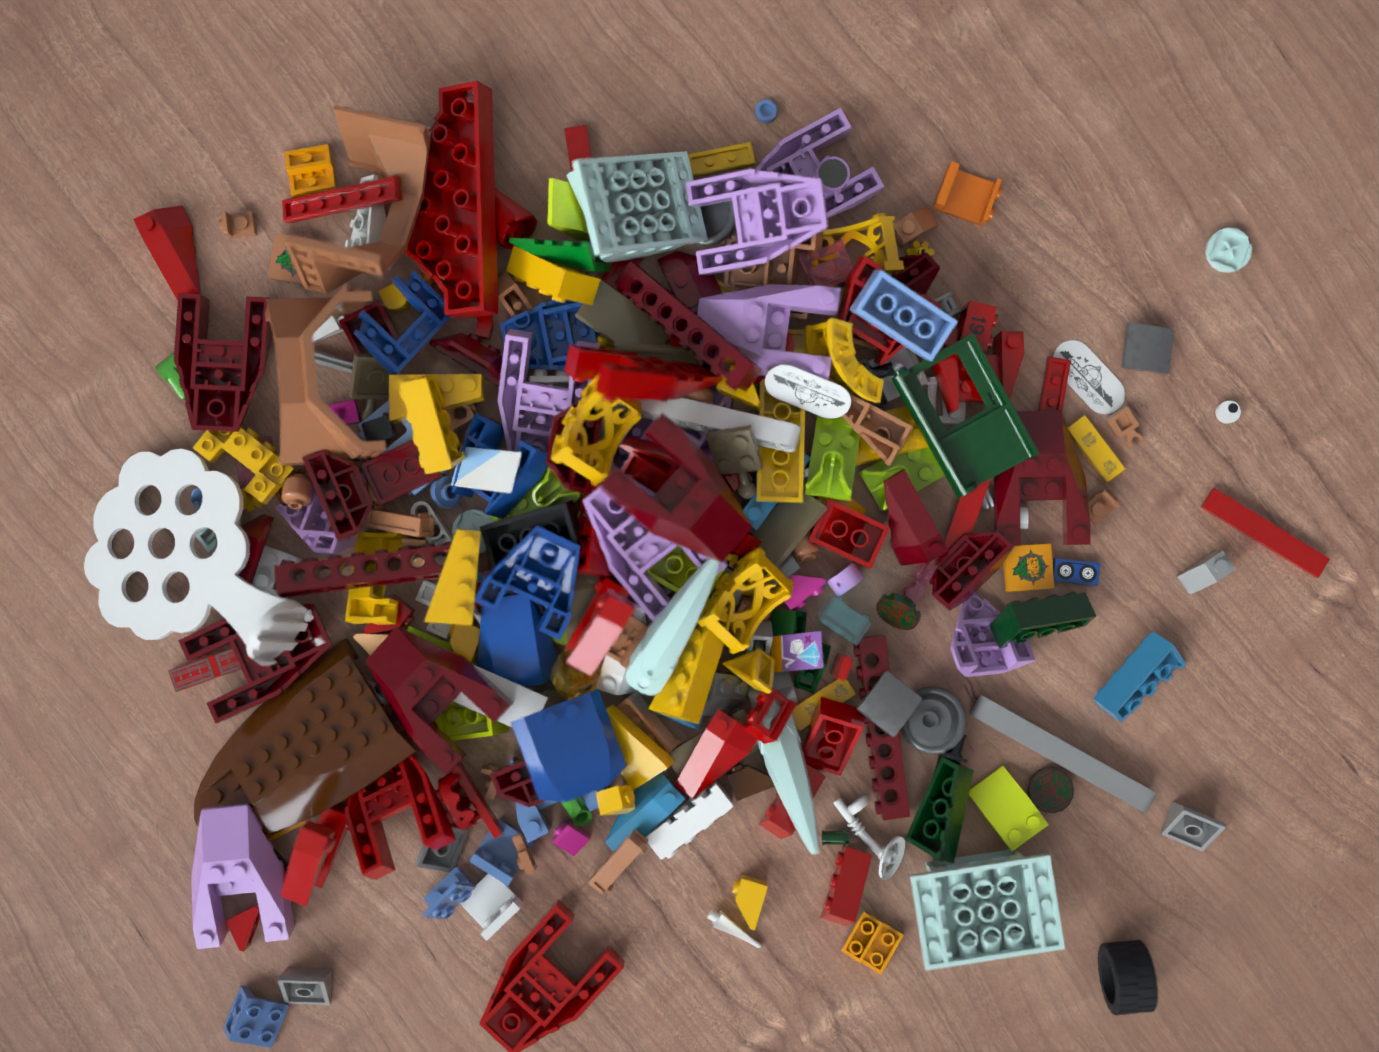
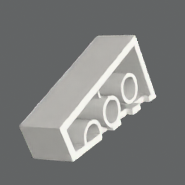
(688, 820)

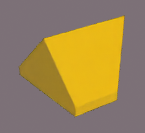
(755, 669)

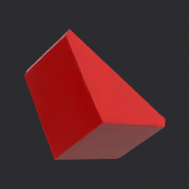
(244, 926)

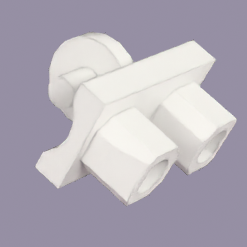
(561, 378)

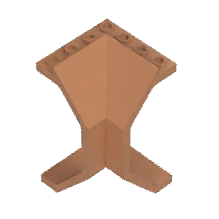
(390, 150)
(305, 419)

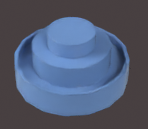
(442, 493)

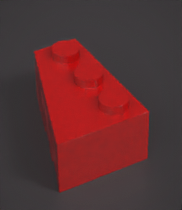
(777, 818)
(846, 886)

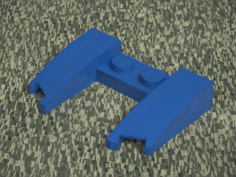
(396, 354)

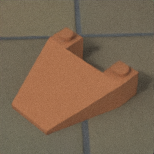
(779, 270)

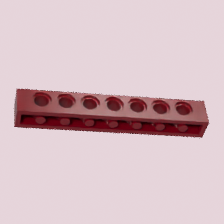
(745, 370)
(336, 581)
(899, 805)

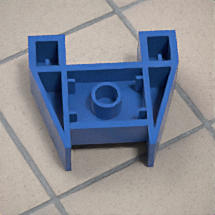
(487, 434)

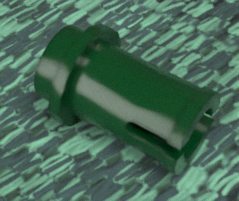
(835, 837)

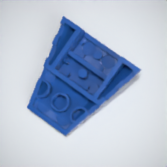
(553, 332)
(513, 644)

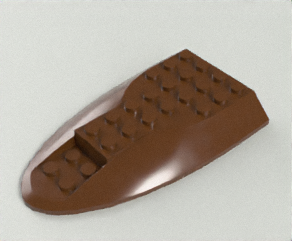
(306, 747)

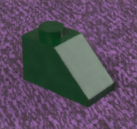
(809, 678)

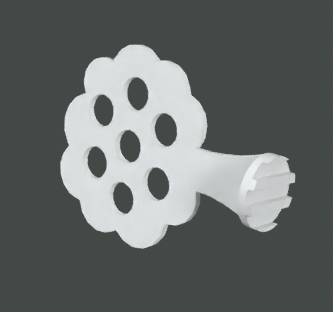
(260, 618)

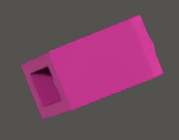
(803, 588)
(570, 837)

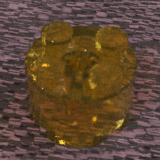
(571, 680)

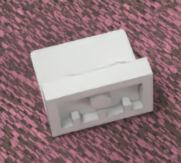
(492, 905)

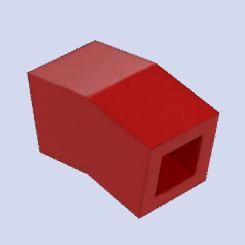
(484, 327)

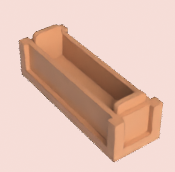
(399, 522)
(639, 713)
(618, 861)

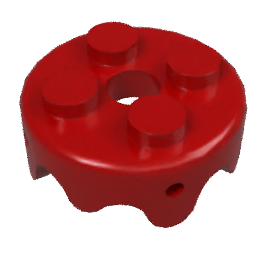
(457, 806)

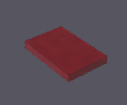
(397, 473)

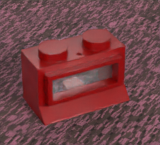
(769, 716)

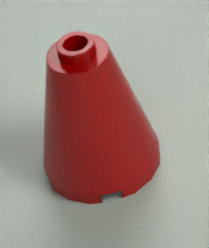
(512, 220)

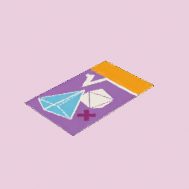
(797, 651)

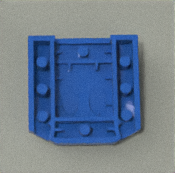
(569, 748)

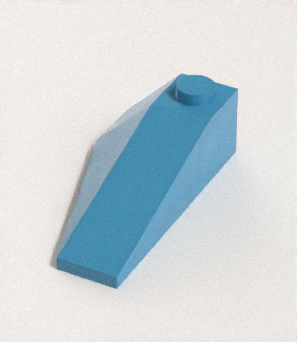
(653, 804)

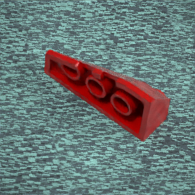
(171, 244)
(718, 750)

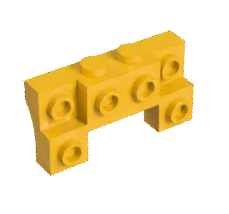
(253, 454)
(369, 603)

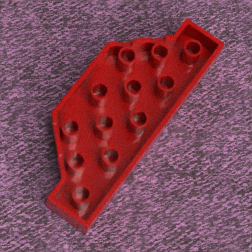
(458, 212)

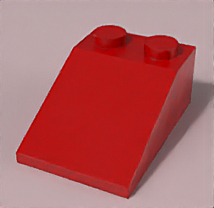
(849, 534)
(832, 735)

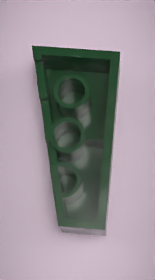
(1041, 617)
(942, 811)

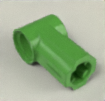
(169, 373)
(578, 811)

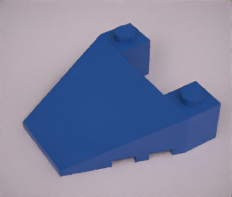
(541, 570)

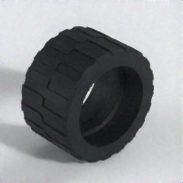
(1127, 977)

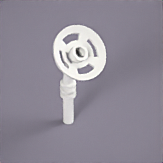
(885, 854)

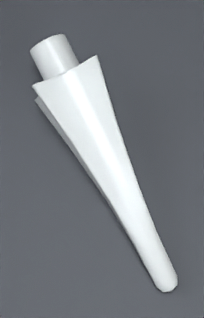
(328, 329)
(724, 923)

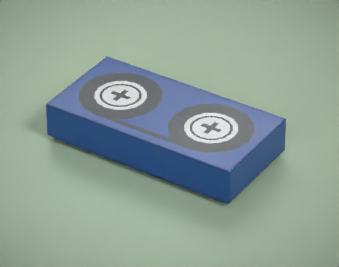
(1076, 571)

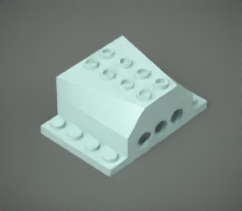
(637, 204)
(986, 908)

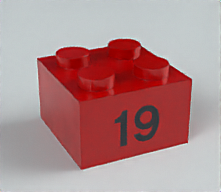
(979, 320)

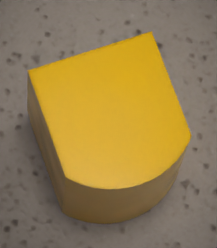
(394, 299)

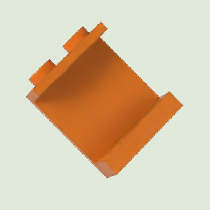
(967, 195)

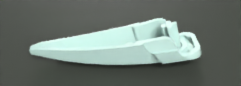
(668, 634)
(790, 776)

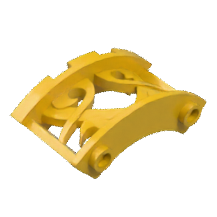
(891, 263)
(835, 341)
(566, 442)
(763, 602)

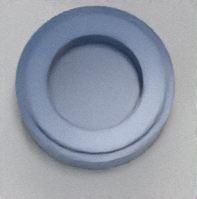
(766, 111)

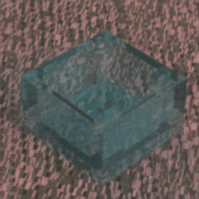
(843, 620)

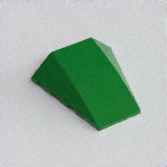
(567, 253)

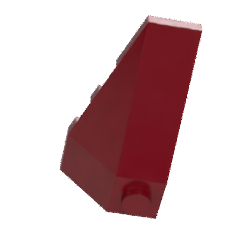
(911, 527)

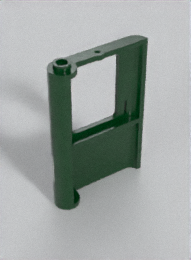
(979, 445)

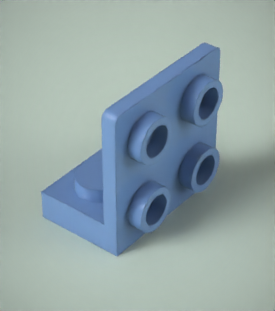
(499, 854)
(448, 894)
(254, 1019)

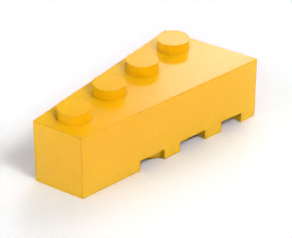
(552, 278)
(430, 424)
(456, 586)
(691, 680)

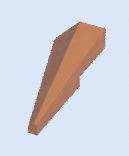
(878, 428)

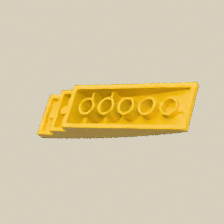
(782, 471)

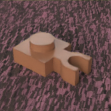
(1123, 424)
(525, 859)

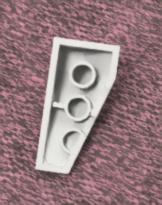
(367, 223)
(613, 674)

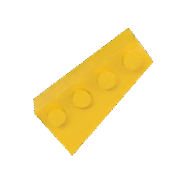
(455, 389)

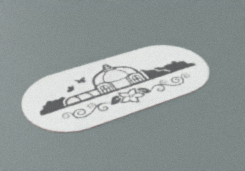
(1091, 378)
(807, 391)

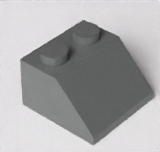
(725, 693)

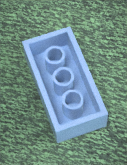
(903, 315)

